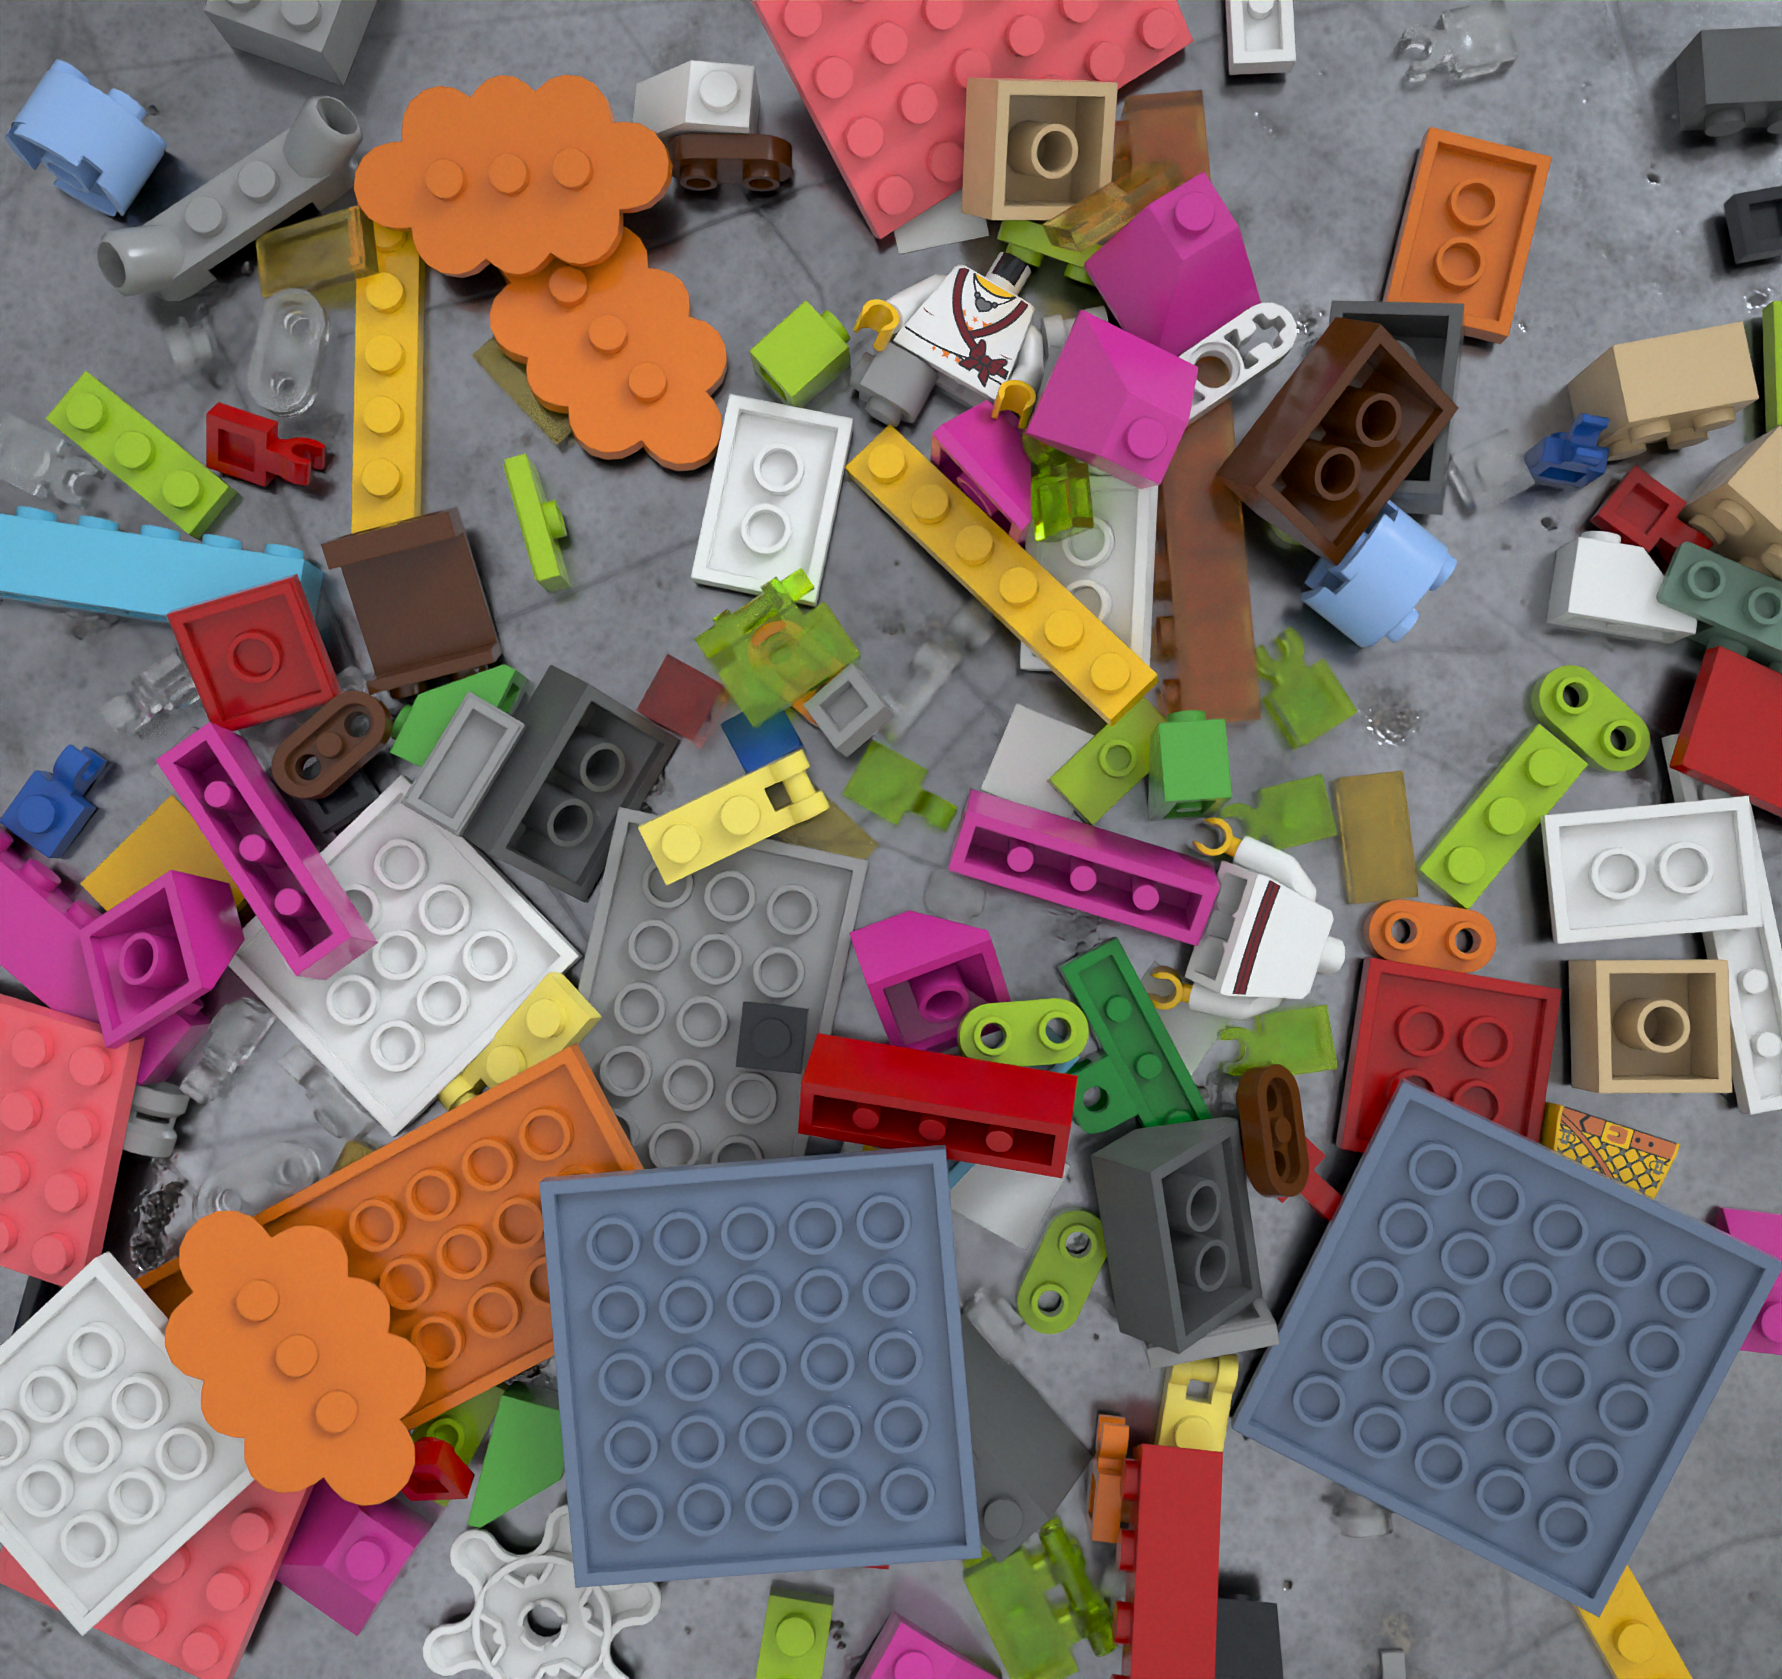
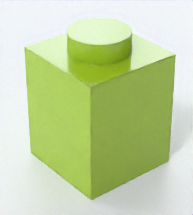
(802, 355)

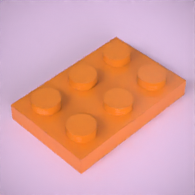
(1468, 229)

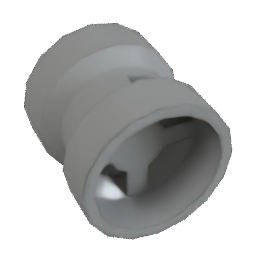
(153, 1119)

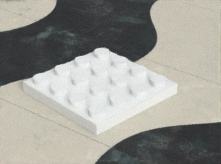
(437, 986)
(103, 1445)

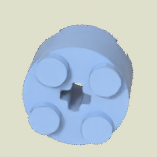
(86, 139)
(1380, 579)

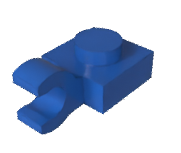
(1570, 456)
(51, 807)

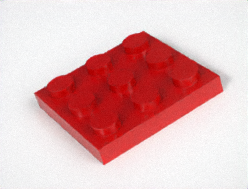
(1452, 1034)

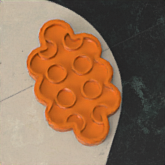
(513, 176)
(617, 356)
(296, 1358)

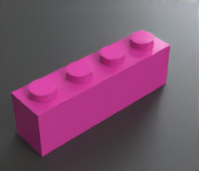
(266, 852)
(1084, 867)

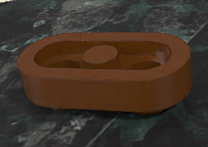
(744, 159)
(331, 740)
(1273, 1131)

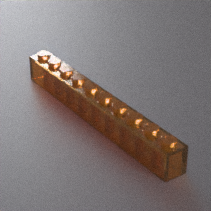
(1198, 517)

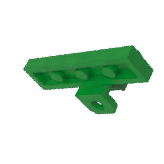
(1138, 1061)

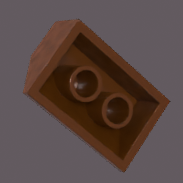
(1338, 438)

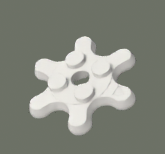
(511, 1585)

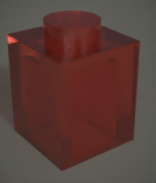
(684, 701)

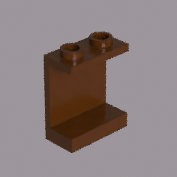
(417, 601)

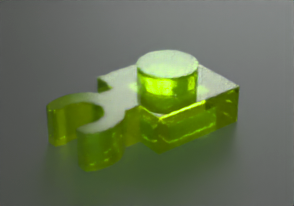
(1307, 698)
(1288, 813)
(1289, 1037)

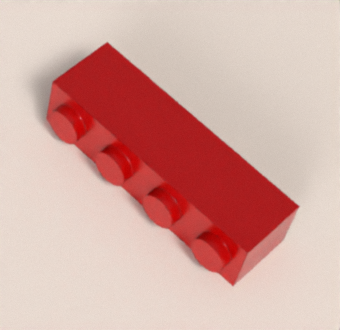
(928, 1098)
(1169, 1563)

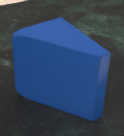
(763, 744)

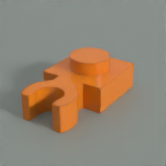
(1104, 1503)

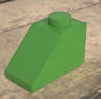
(422, 725)
(1188, 767)
(521, 1453)

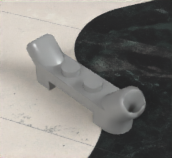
(182, 244)

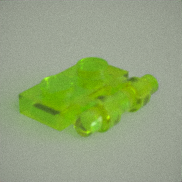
(788, 663)
(1020, 1617)

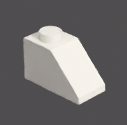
(699, 100)
(1612, 591)

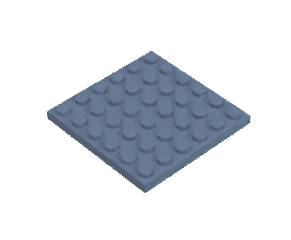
(1504, 1345)
(760, 1367)

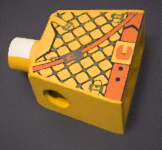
(1609, 1147)

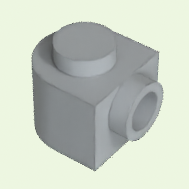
(893, 384)

